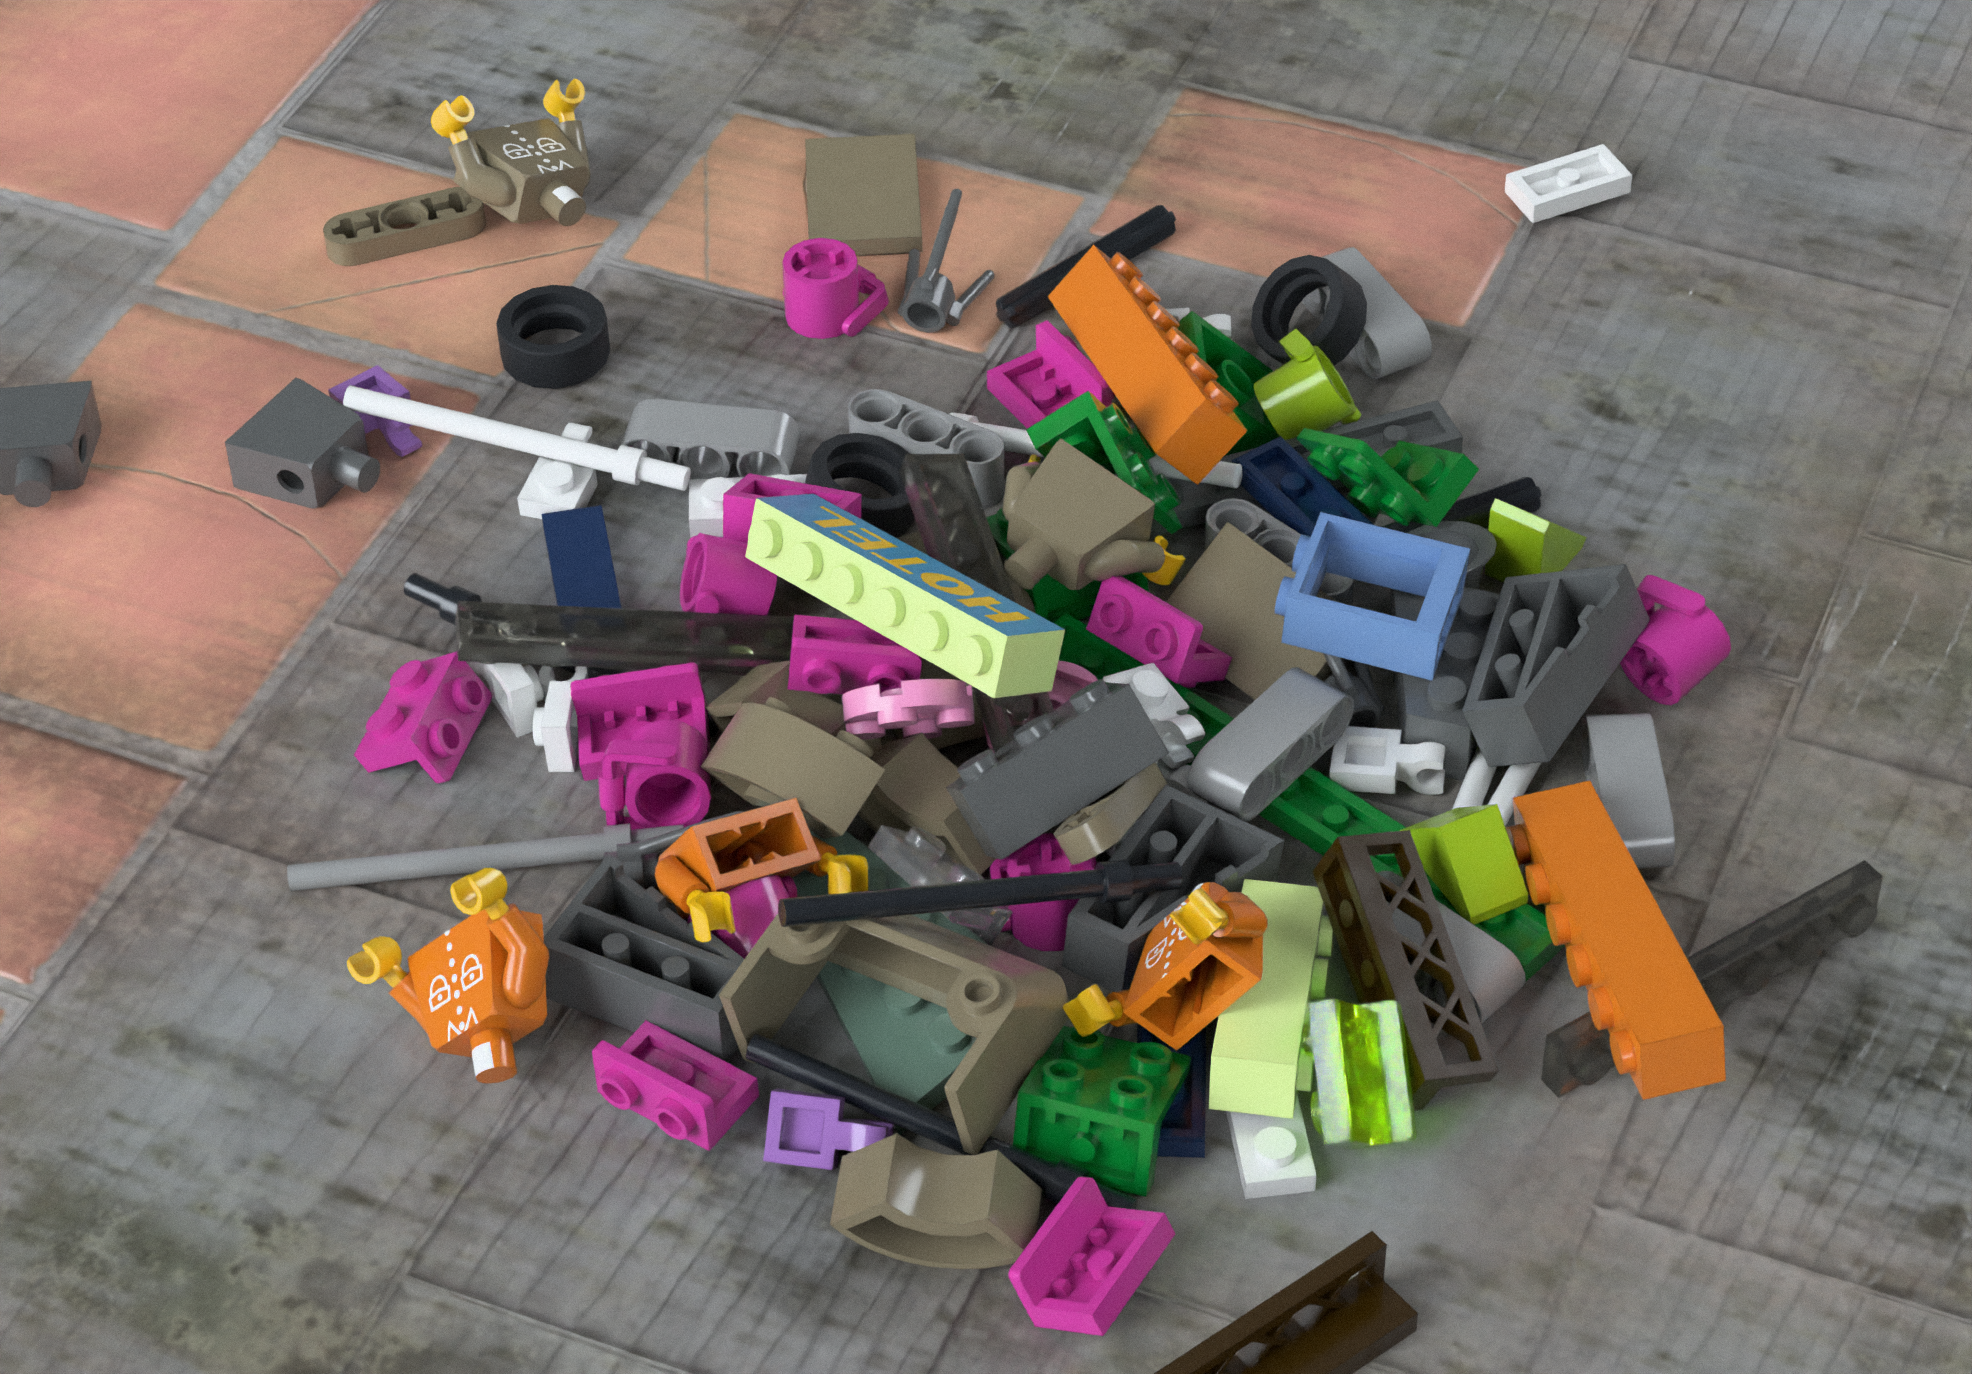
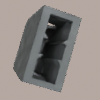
(46, 439)
(301, 449)

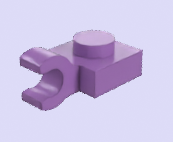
(396, 433)
(811, 1129)

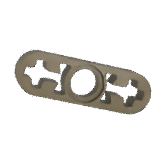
(370, 236)
(1109, 817)

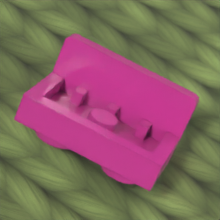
(1046, 378)
(1155, 633)
(846, 656)
(624, 702)
(426, 717)
(674, 1084)
(1087, 1261)

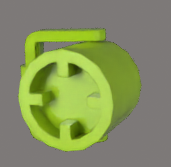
(1304, 391)

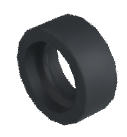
(1288, 287)
(559, 363)
(867, 459)

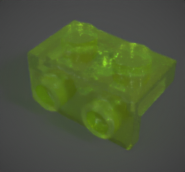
(1359, 1073)

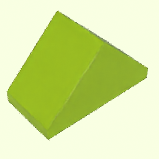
(1528, 543)
(1471, 861)

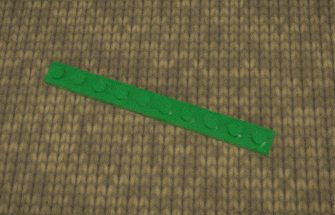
(1315, 806)

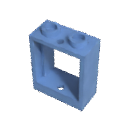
(1383, 559)

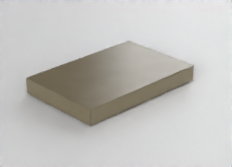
(864, 192)
(1234, 599)

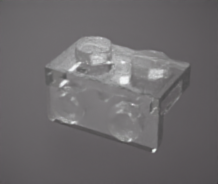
(922, 861)

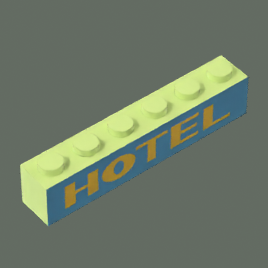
(905, 595)

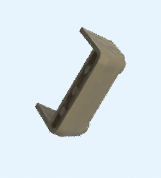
(987, 993)

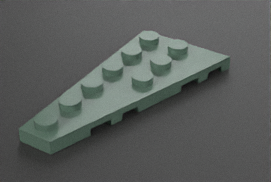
(899, 1037)

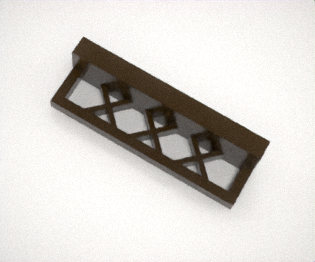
(1380, 956)
(1334, 1327)

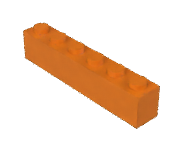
(1148, 363)
(1617, 942)

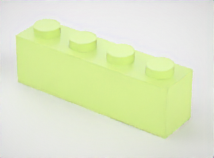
(1258, 1038)

